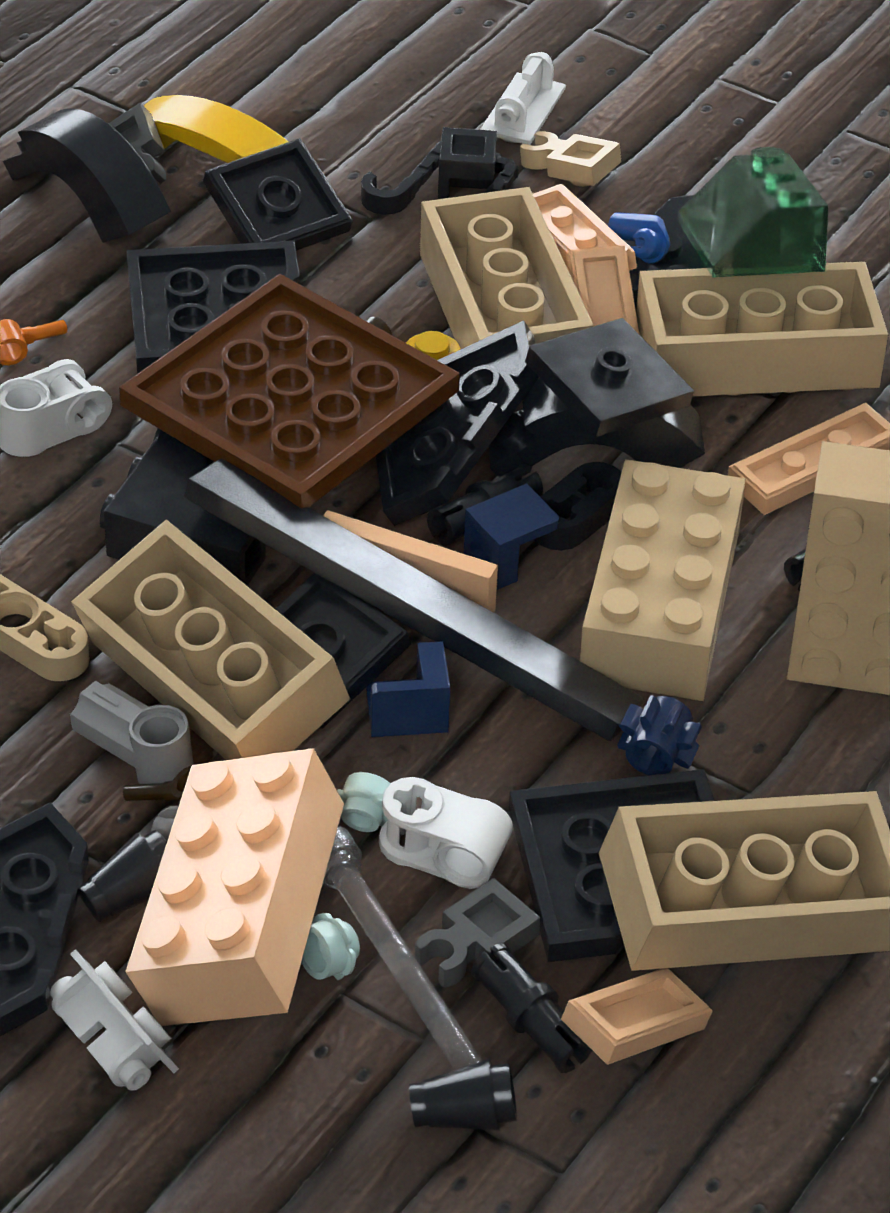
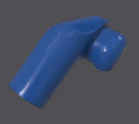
(646, 230)

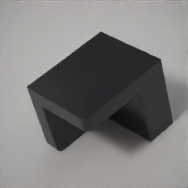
(466, 159)

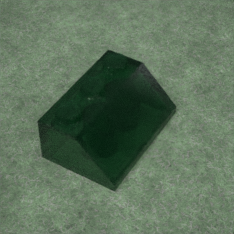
(758, 218)

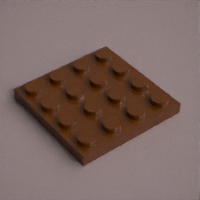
(290, 390)

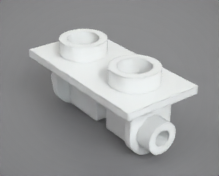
(526, 101)
(130, 1041)

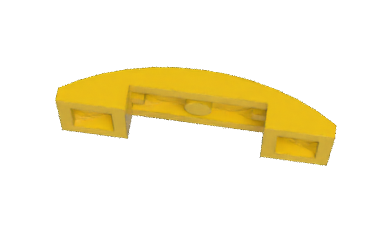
(210, 127)

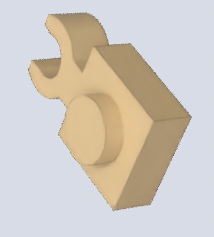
(577, 159)

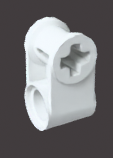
(44, 407)
(448, 836)

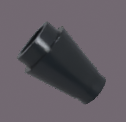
(125, 877)
(466, 1098)

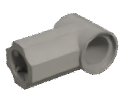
(145, 737)

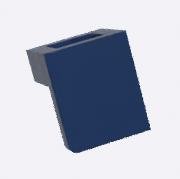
(503, 524)
(413, 704)

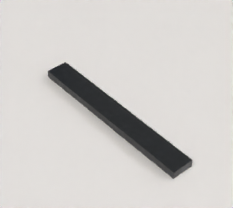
(413, 598)

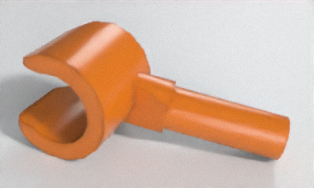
(15, 339)

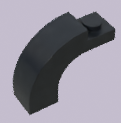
(96, 166)
(550, 426)

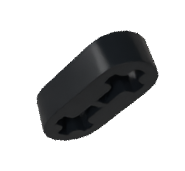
(585, 511)

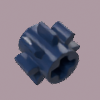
(659, 735)

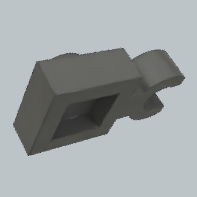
(141, 132)
(473, 926)

